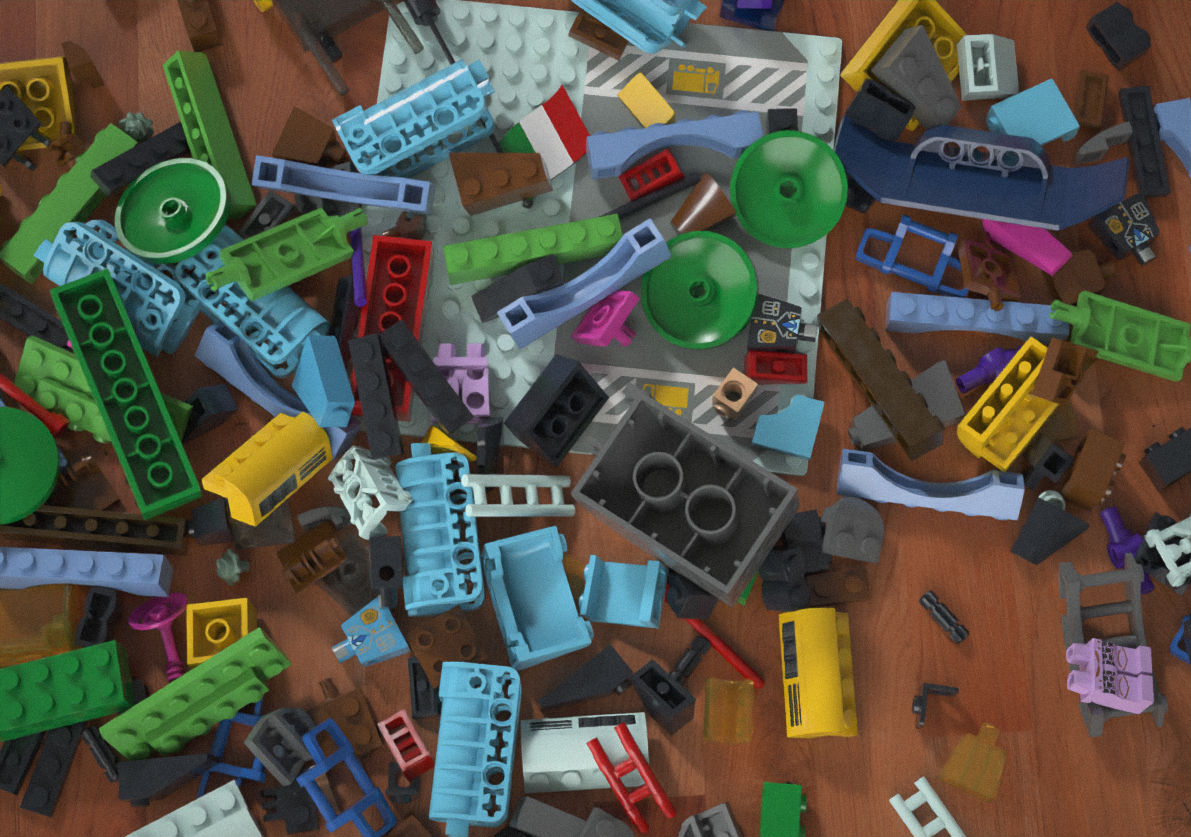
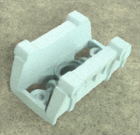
(374, 479)
(1172, 552)

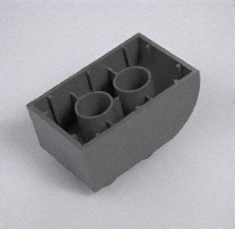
(687, 498)

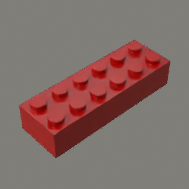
(396, 291)

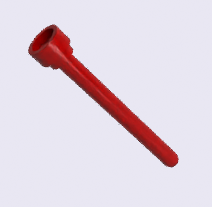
(54, 422)
(724, 649)

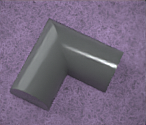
(269, 213)

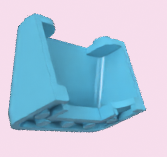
(533, 597)

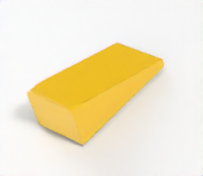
(441, 443)

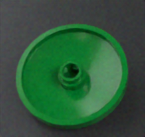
(788, 189)
(172, 211)
(701, 292)
(26, 464)

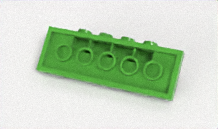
(59, 386)
(198, 699)

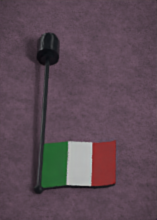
(550, 129)

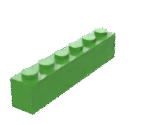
(208, 125)
(70, 201)
(509, 252)

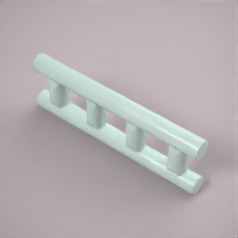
(507, 508)
(925, 793)

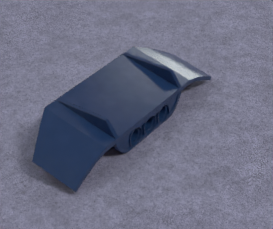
(979, 183)

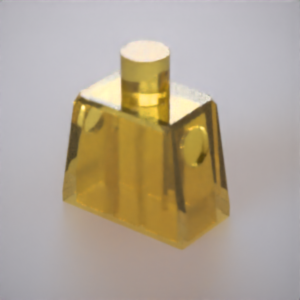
(976, 764)

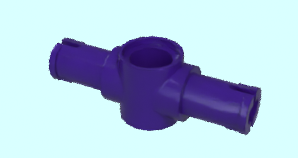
(987, 370)
(1122, 542)

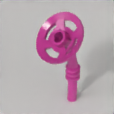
(162, 620)

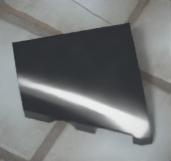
(490, 447)
(1046, 532)

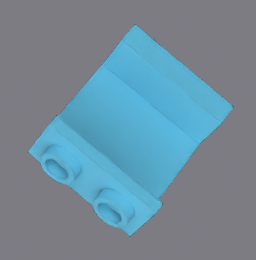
(1034, 114)
(623, 593)

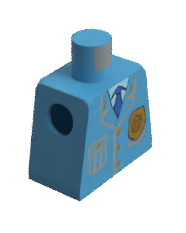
(371, 637)

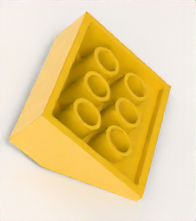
(940, 28)
(45, 89)

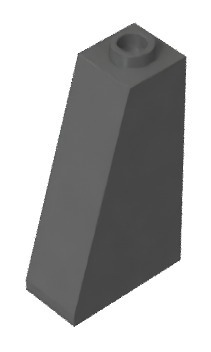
(938, 389)

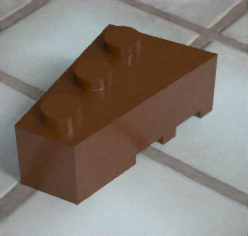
(498, 179)

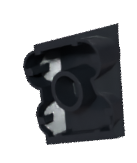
(1151, 559)

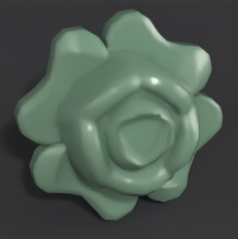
(137, 126)
(231, 567)

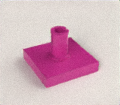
(606, 321)

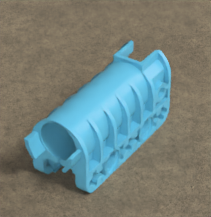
(646, 23)
(418, 120)
(147, 294)
(277, 317)
(433, 535)
(468, 746)

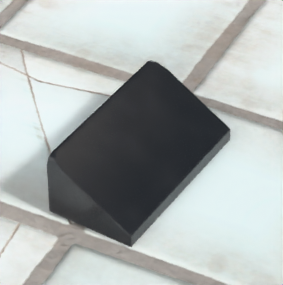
(424, 698)

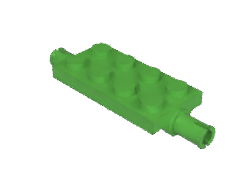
(287, 253)
(1128, 334)

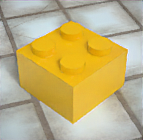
(217, 626)

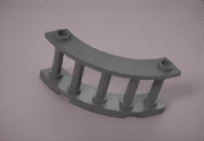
(1069, 588)

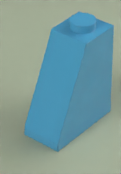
(323, 382)

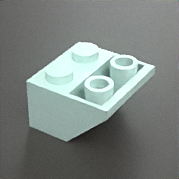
(987, 67)

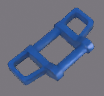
(890, 266)
(323, 764)
(255, 774)

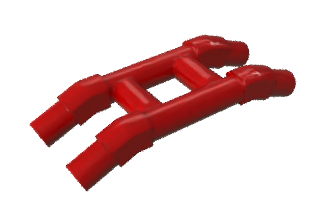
(636, 761)

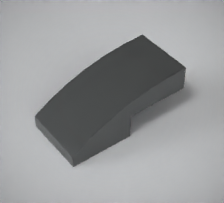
(1098, 145)

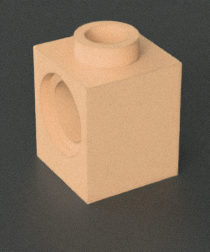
(738, 383)

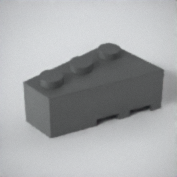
(916, 73)

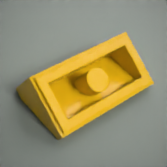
(646, 102)

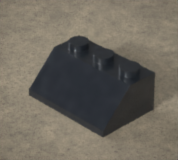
(557, 409)

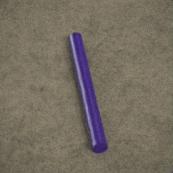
(358, 267)

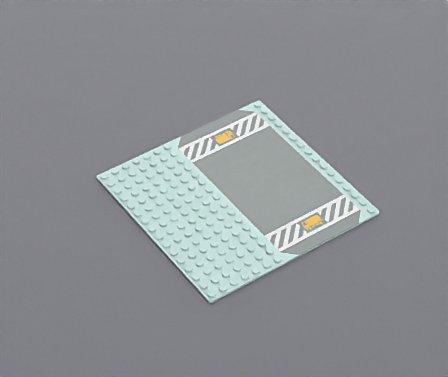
(526, 64)

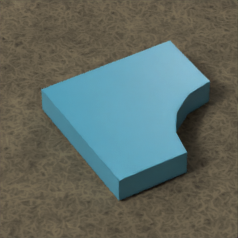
(792, 429)

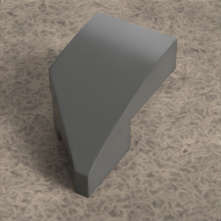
(317, 516)

